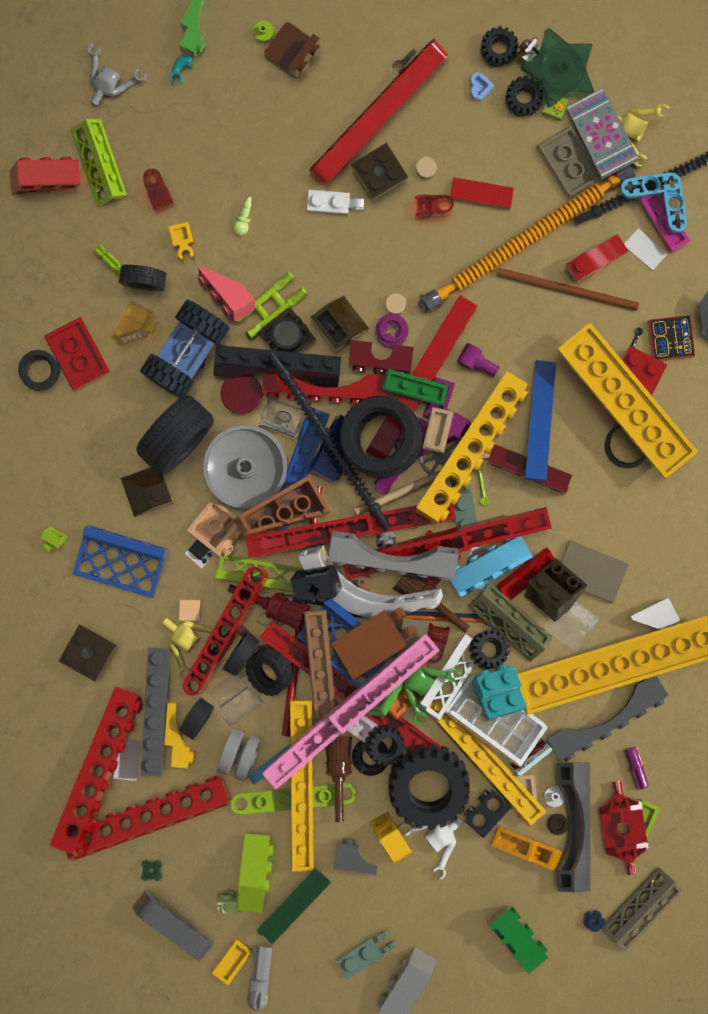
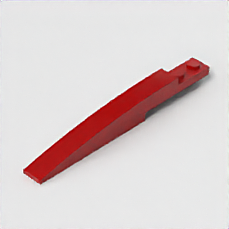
(321, 533)
(464, 537)
(298, 654)

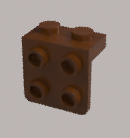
(292, 49)

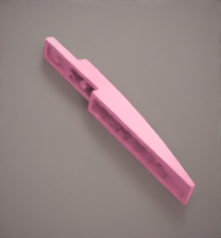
(350, 711)

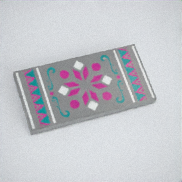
(602, 133)

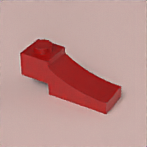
(596, 258)

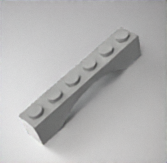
(435, 562)

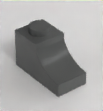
(349, 858)

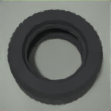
(360, 415)
(174, 434)

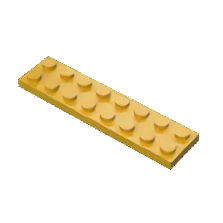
(627, 400)

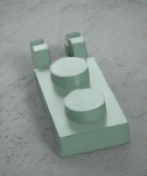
(464, 507)
(364, 955)

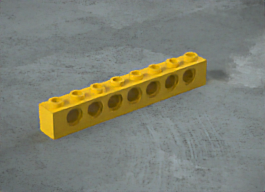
(508, 385)

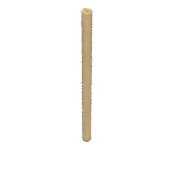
(409, 488)

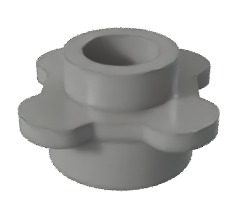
(386, 539)

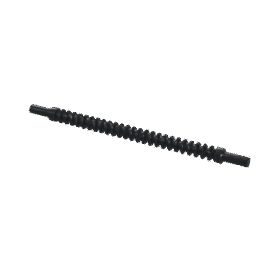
(596, 211)
(285, 374)

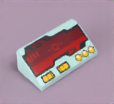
(539, 752)

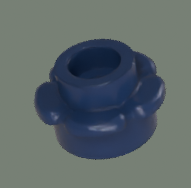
(600, 921)

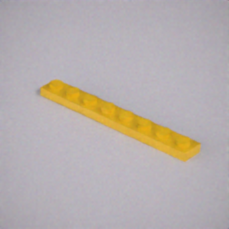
(489, 766)
(301, 792)

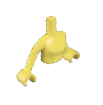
(635, 126)
(184, 638)

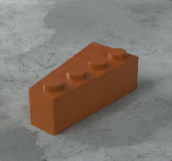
(288, 507)

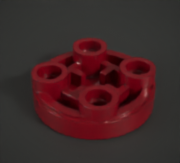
(241, 394)

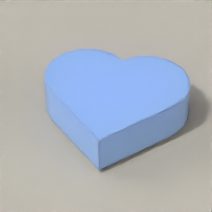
(480, 86)

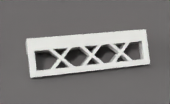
(436, 686)

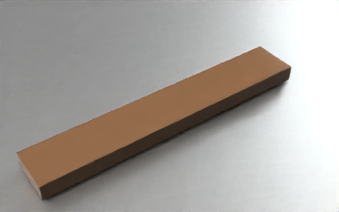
(320, 662)

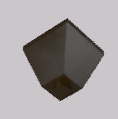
(146, 491)

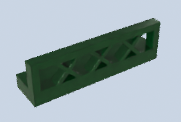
(294, 905)

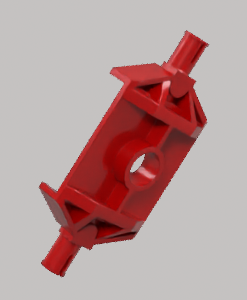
(629, 811)

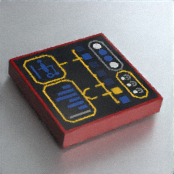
(671, 338)

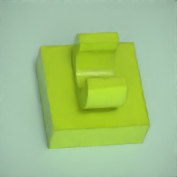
(53, 539)

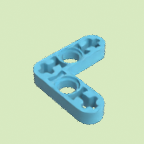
(667, 192)

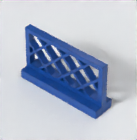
(124, 543)
(346, 621)

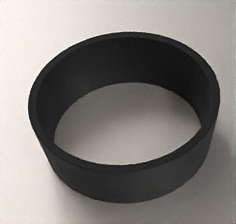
(613, 459)
(241, 654)

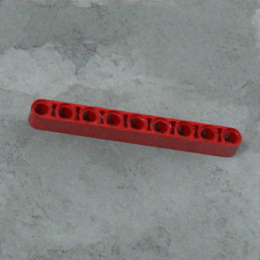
(378, 111)
(427, 369)

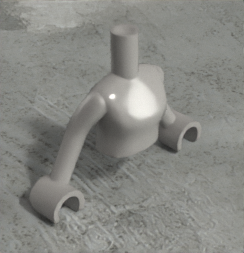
(106, 79)

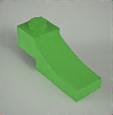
(192, 39)

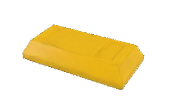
(231, 962)

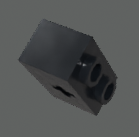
(316, 584)

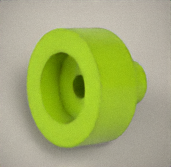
(263, 31)

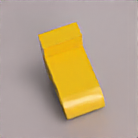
(390, 837)

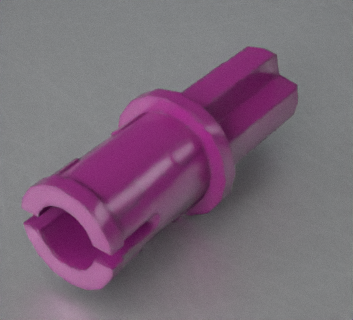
(636, 768)

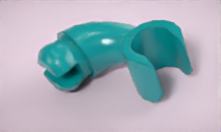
(180, 63)

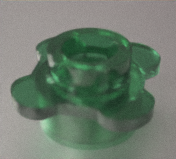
(146, 870)

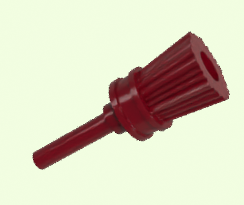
(279, 608)

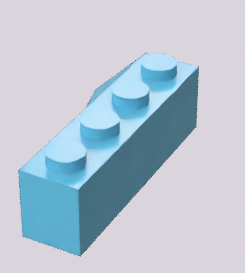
(490, 566)

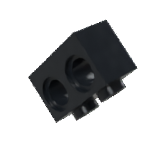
(491, 817)

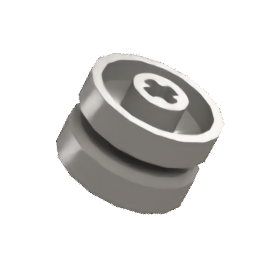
(239, 755)

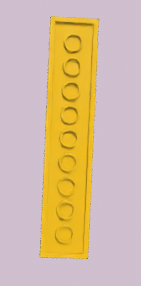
(615, 665)

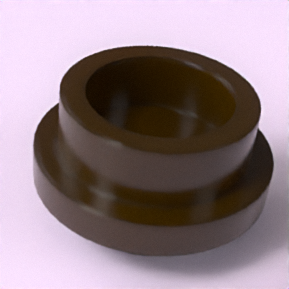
(557, 824)

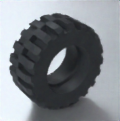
(437, 811)

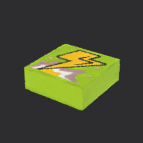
(557, 110)

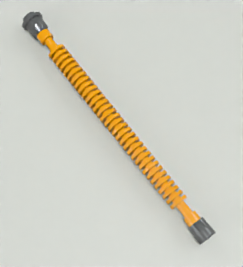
(538, 230)

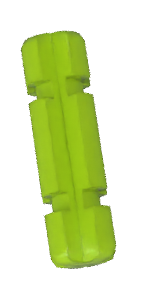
(108, 259)

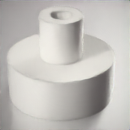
(549, 796)

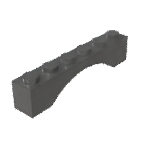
(644, 695)
(155, 712)
(575, 869)

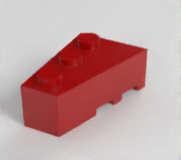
(44, 174)

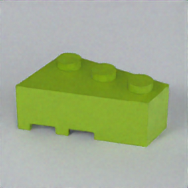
(254, 872)

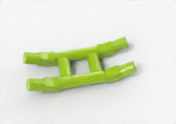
(282, 305)

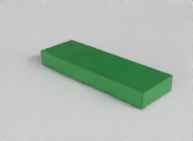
(415, 387)

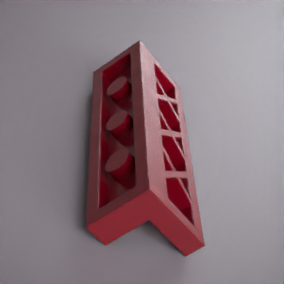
(516, 464)

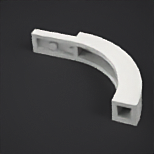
(364, 602)

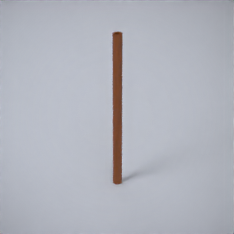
(567, 288)

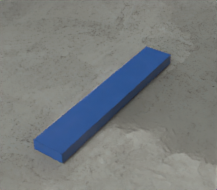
(540, 421)
(304, 452)

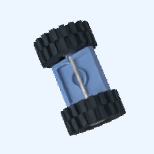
(185, 349)

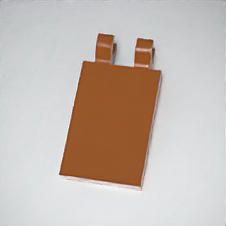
(373, 642)

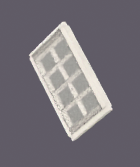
(509, 735)

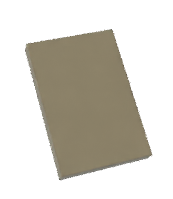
(569, 161)
(597, 570)

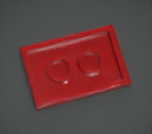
(77, 353)

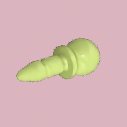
(240, 226)

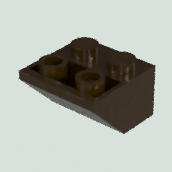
(339, 323)
(555, 589)

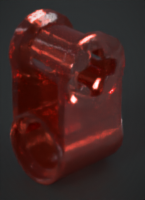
(157, 192)
(432, 206)
(439, 640)

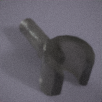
(404, 60)

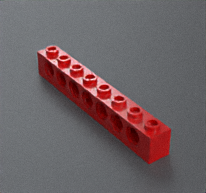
(119, 699)
(97, 843)

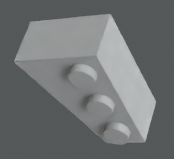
(408, 984)

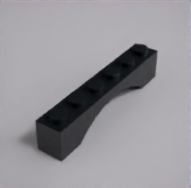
(240, 361)

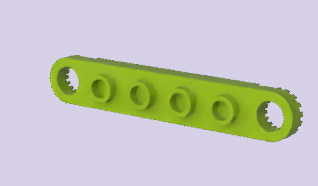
(281, 799)

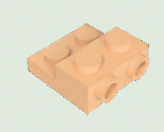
(216, 528)

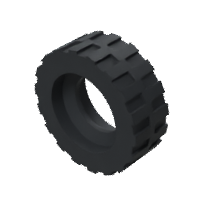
(142, 277)
(278, 664)

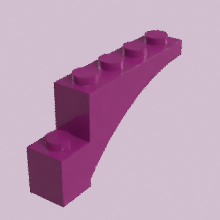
(457, 430)

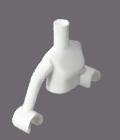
(439, 839)

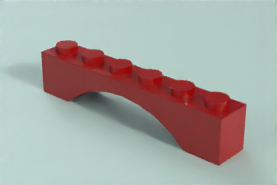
(368, 386)

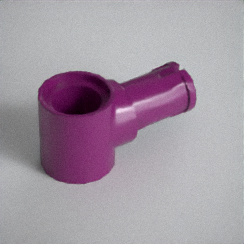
(472, 358)

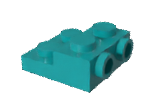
(499, 692)

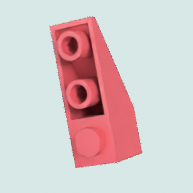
(231, 295)

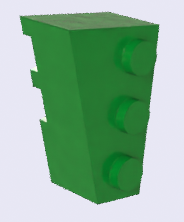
(518, 938)

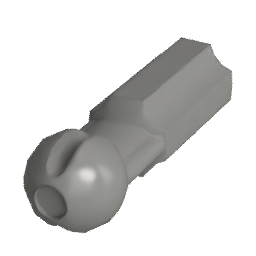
(259, 979)

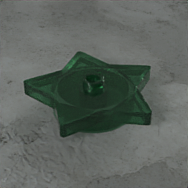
(546, 69)

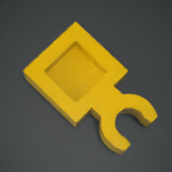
(181, 237)

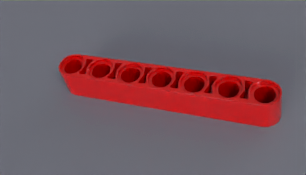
(216, 636)

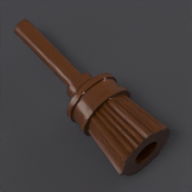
(412, 583)
(338, 768)

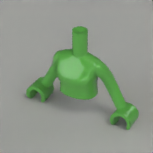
(420, 683)

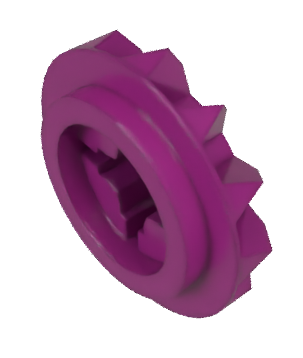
(383, 325)

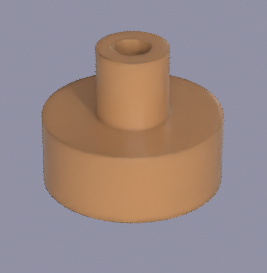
(367, 582)

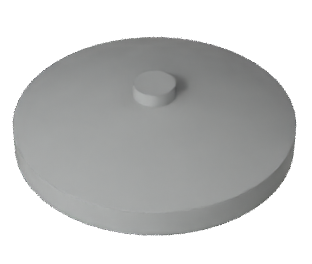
(244, 466)

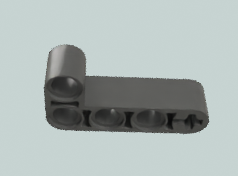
(171, 926)

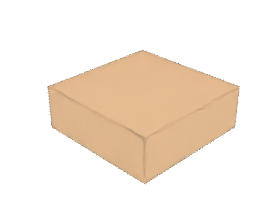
(190, 610)

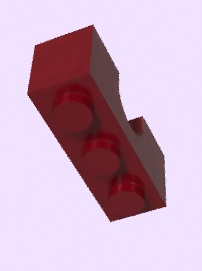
(363, 359)

